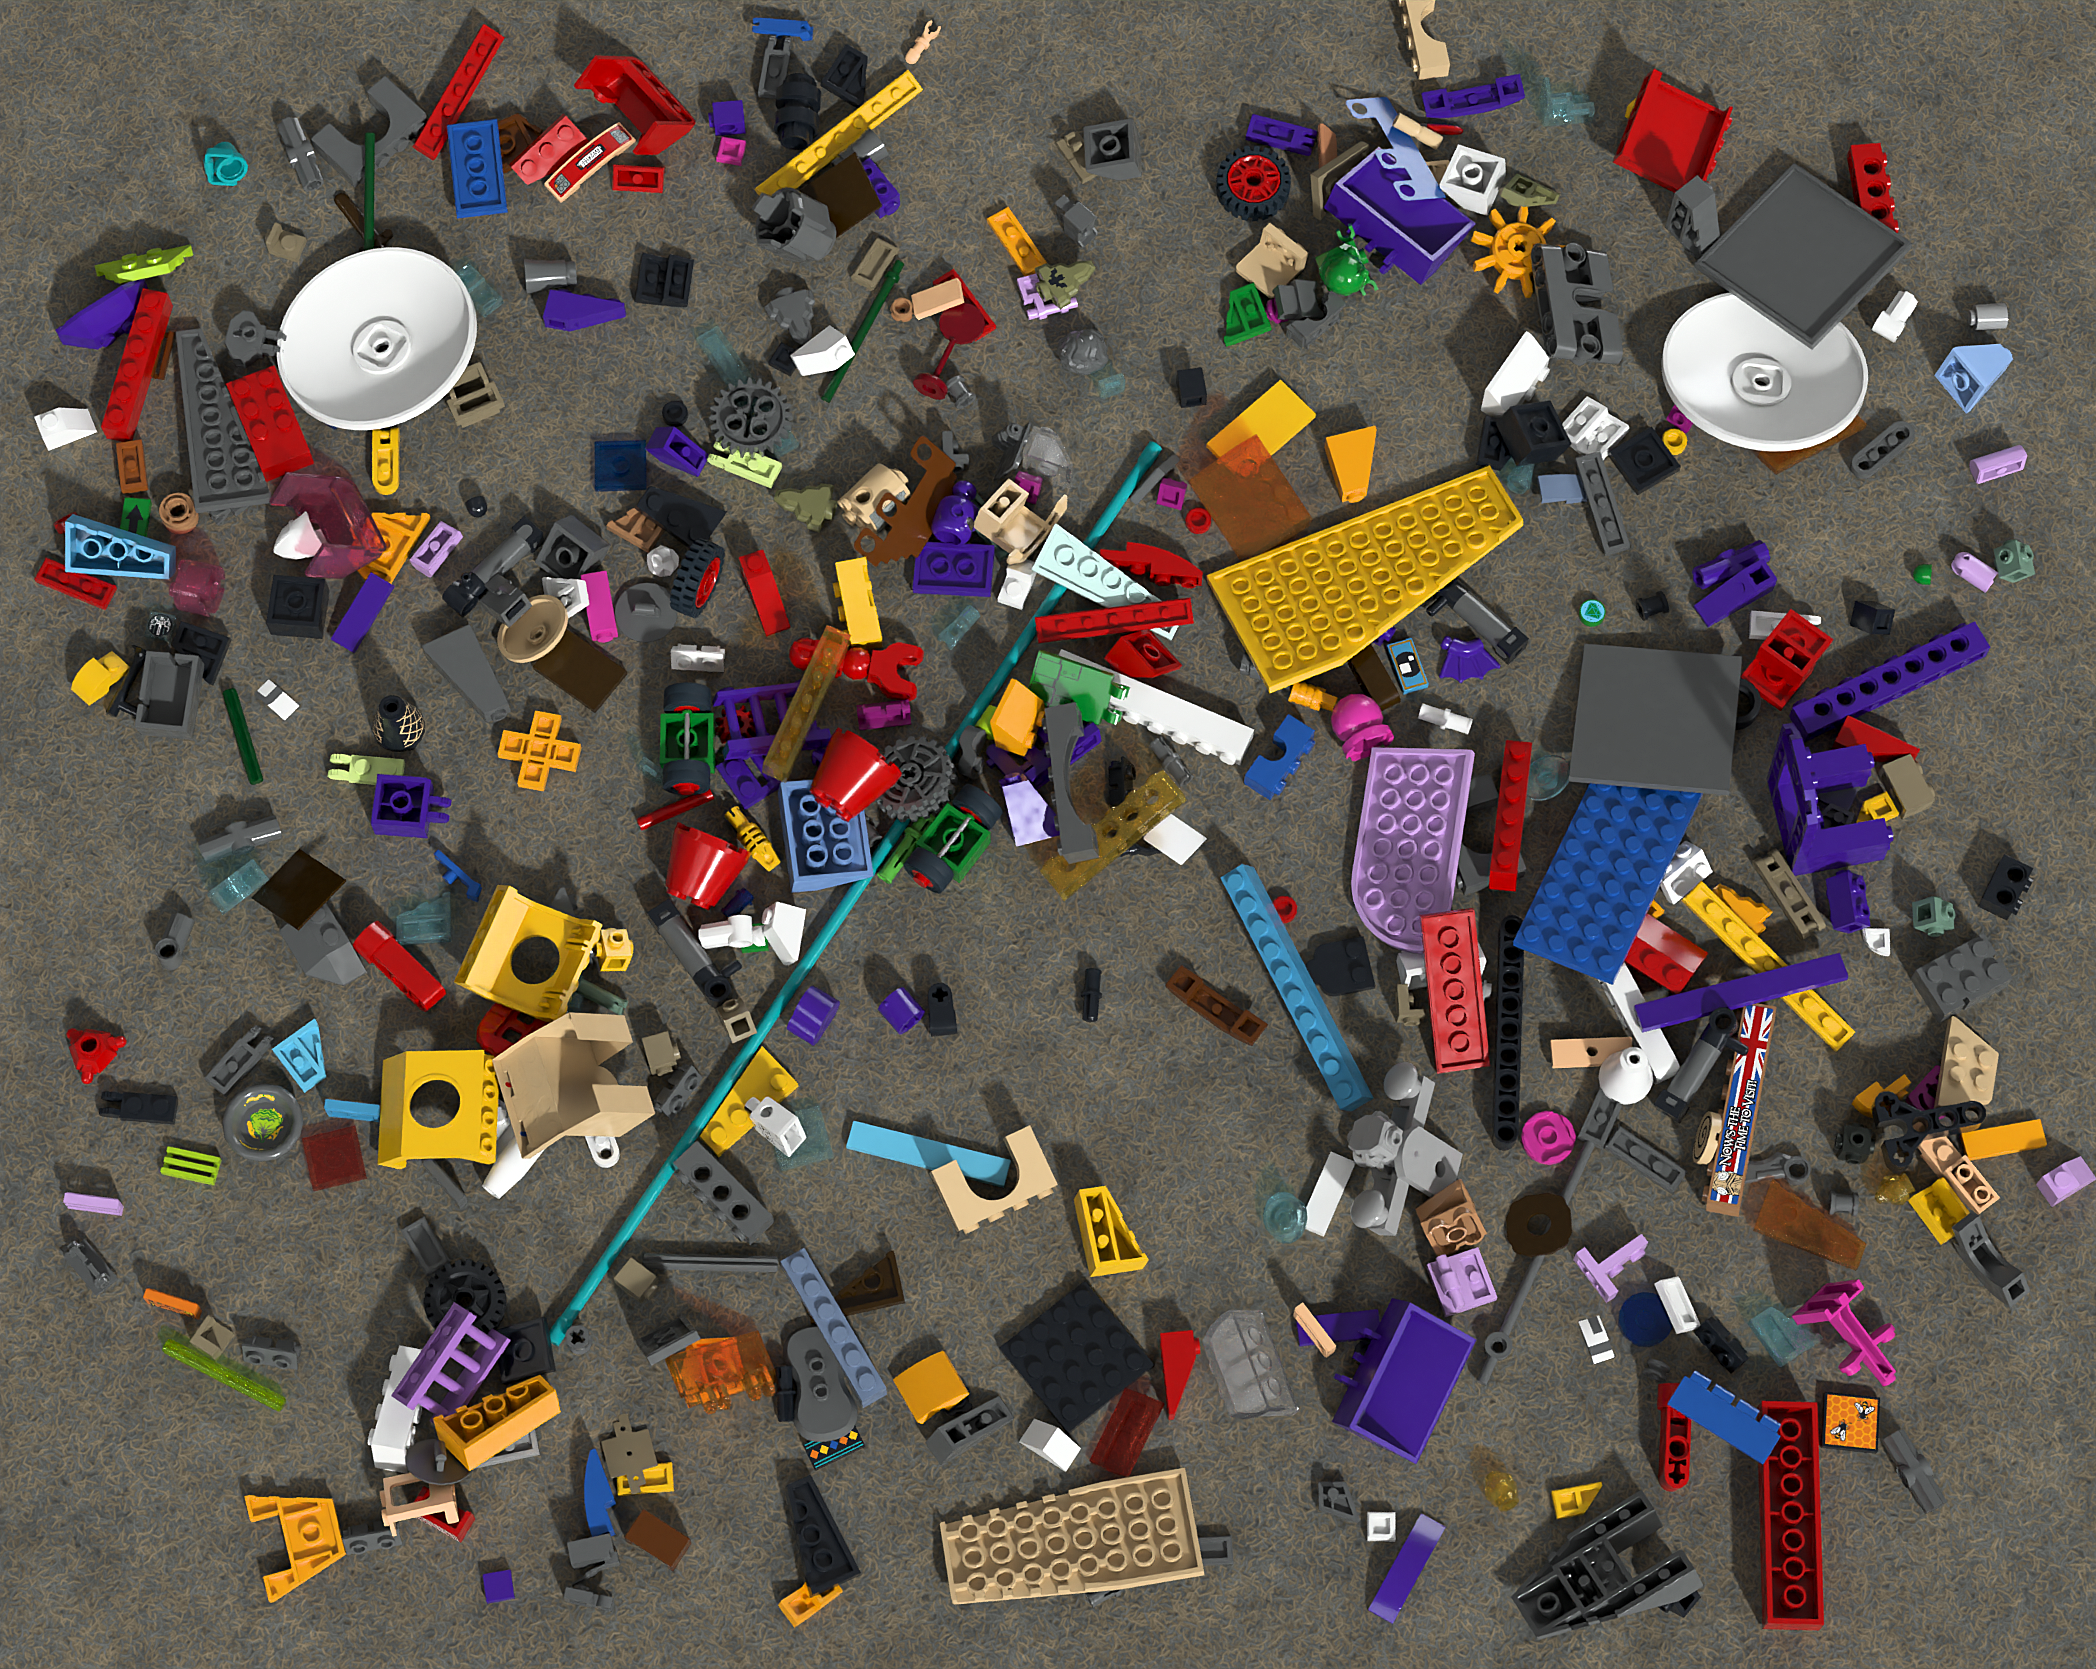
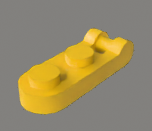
(385, 460)

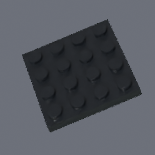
(1076, 1357)

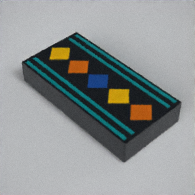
(827, 1452)

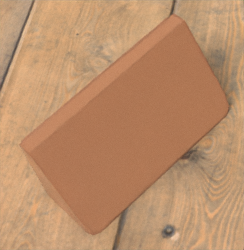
(1326, 145)

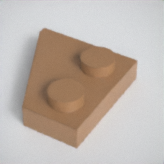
(636, 530)

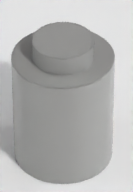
(1988, 316)

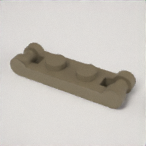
(1789, 893)

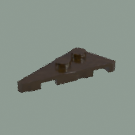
(874, 1290)

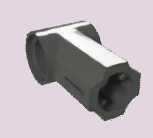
(175, 940)

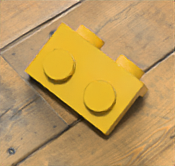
(1939, 1209)

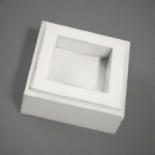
(1381, 1526)

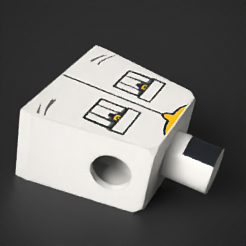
(776, 1124)

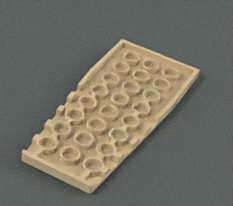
(1077, 1542)

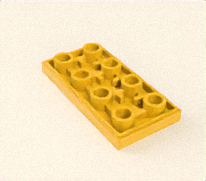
(1273, 417)

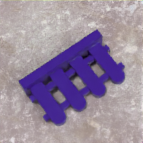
(1037, 761)

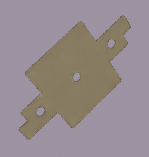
(616, 1453)

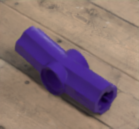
(1729, 564)

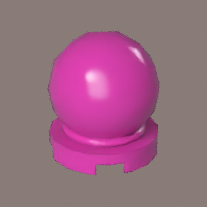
(1359, 724)

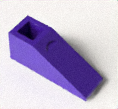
(575, 311)
(1737, 593)

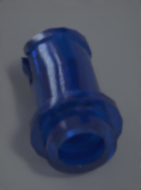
(738, 903)

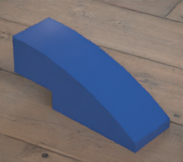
(597, 1497)

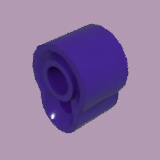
(813, 1015)

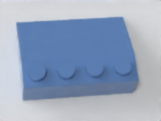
(818, 843)

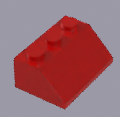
(1664, 956)

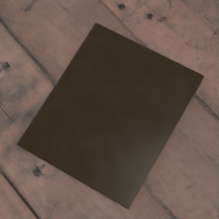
(846, 193)
(299, 889)

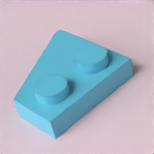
(303, 1056)

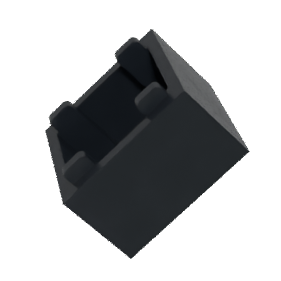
(1533, 433)
(298, 606)

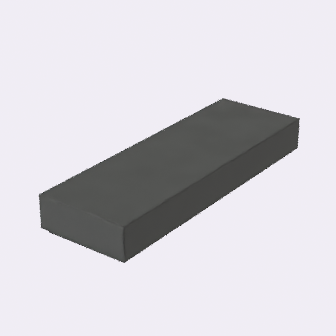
(1645, 1159)

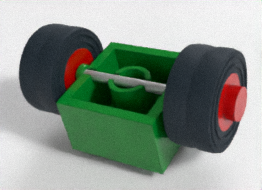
(687, 739)
(954, 840)

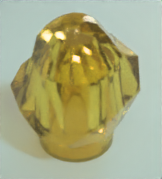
(1894, 1189)
(1501, 1490)

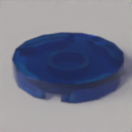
(1644, 1320)

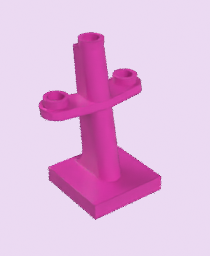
(1832, 1305)

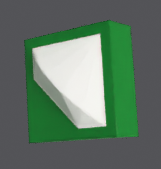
(760, 942)

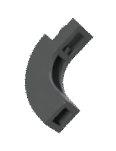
(1985, 1262)

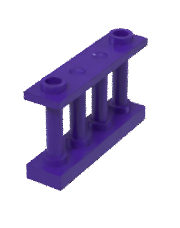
(759, 745)

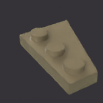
(1325, 178)

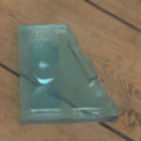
(426, 923)
(1782, 1336)

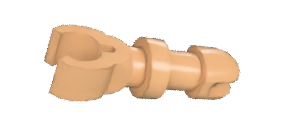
(921, 43)

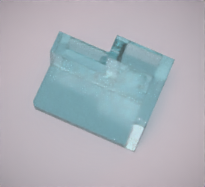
(1564, 107)

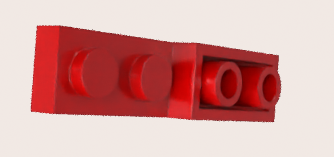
(1163, 565)

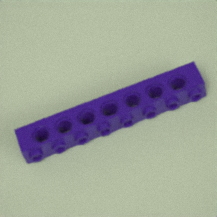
(1967, 637)

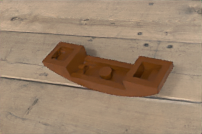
(1215, 1008)

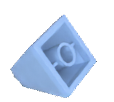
(1972, 371)

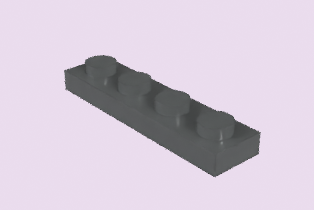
(1602, 503)

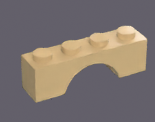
(1429, 55)

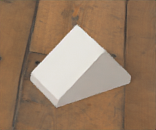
(1050, 1444)

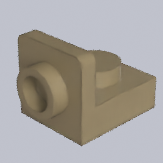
(284, 243)
(1404, 1002)

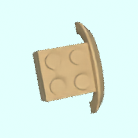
(1013, 525)

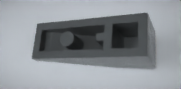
(968, 1430)

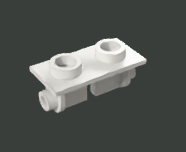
(688, 658)

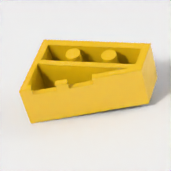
(857, 604)
(1104, 1234)

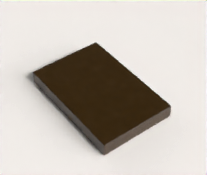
(581, 671)

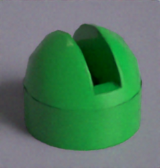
(1922, 574)

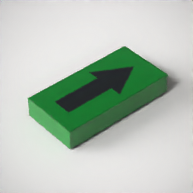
(136, 515)

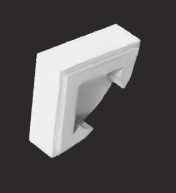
(1877, 939)

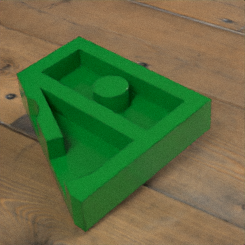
(1245, 315)

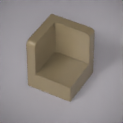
(211, 1338)

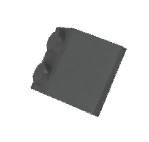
(1113, 150)
(571, 550)

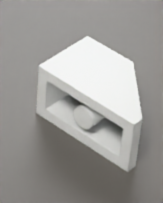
(823, 352)
(64, 426)
(784, 930)

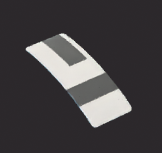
(1596, 1339)

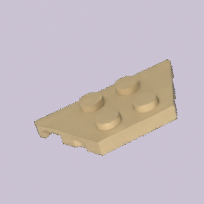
(1966, 1067)

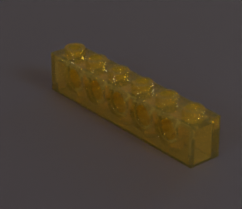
(1127, 833)

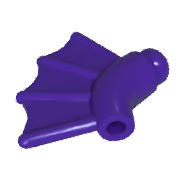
(1466, 659)

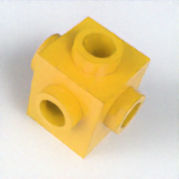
(613, 950)

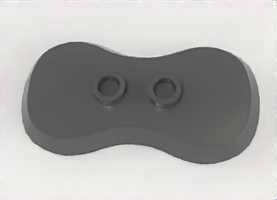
(823, 1403)

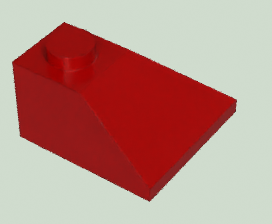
(1141, 656)

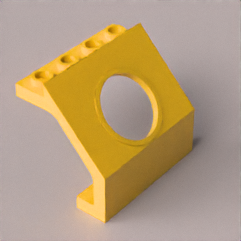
(504, 926)
(470, 1133)

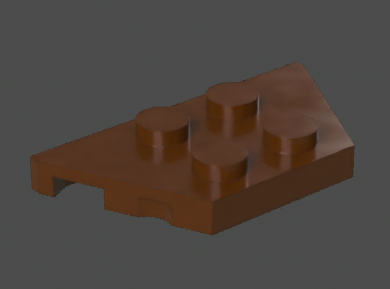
(515, 137)

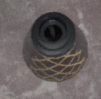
(398, 724)

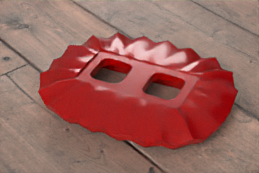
(496, 1023)

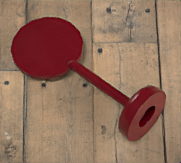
(960, 326)

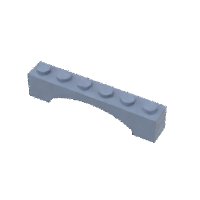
(834, 1327)

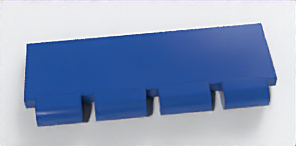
(1729, 1423)

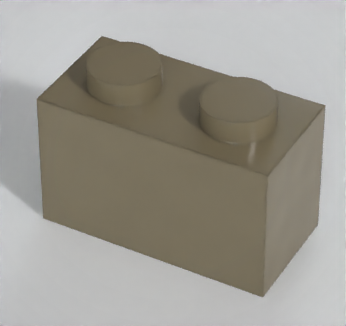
(1907, 786)

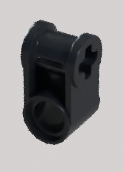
(942, 1014)

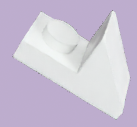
(1017, 584)

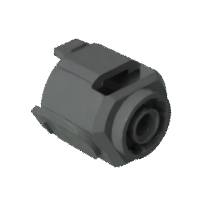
(794, 225)

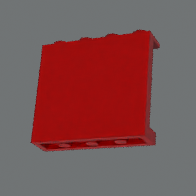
(1671, 135)

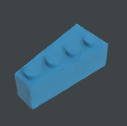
(113, 551)

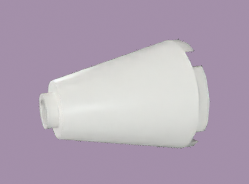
(1626, 1076)

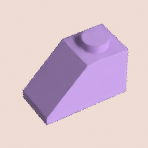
(2065, 1180)

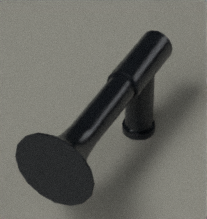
(118, 702)

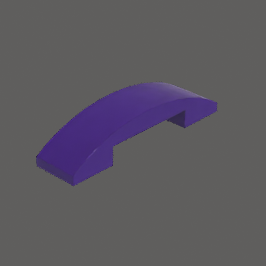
(1473, 100)
(1406, 1568)

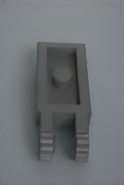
(774, 67)
(238, 1062)

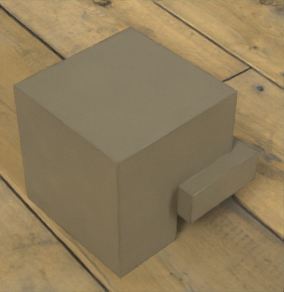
(474, 397)

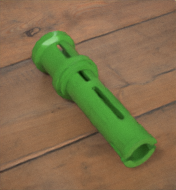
(904, 849)

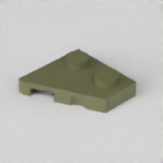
(1526, 193)

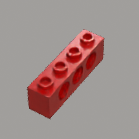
(1871, 158)

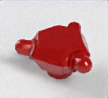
(93, 1051)

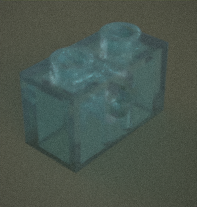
(237, 886)

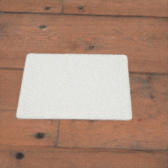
(1175, 839)

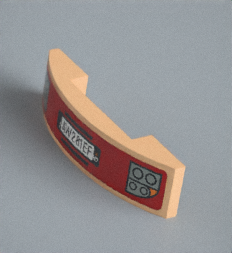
(588, 161)

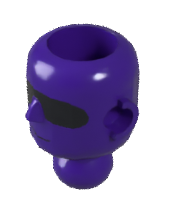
(956, 515)

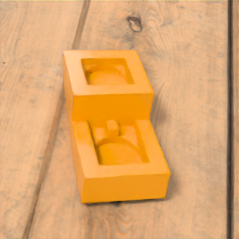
(800, 1606)

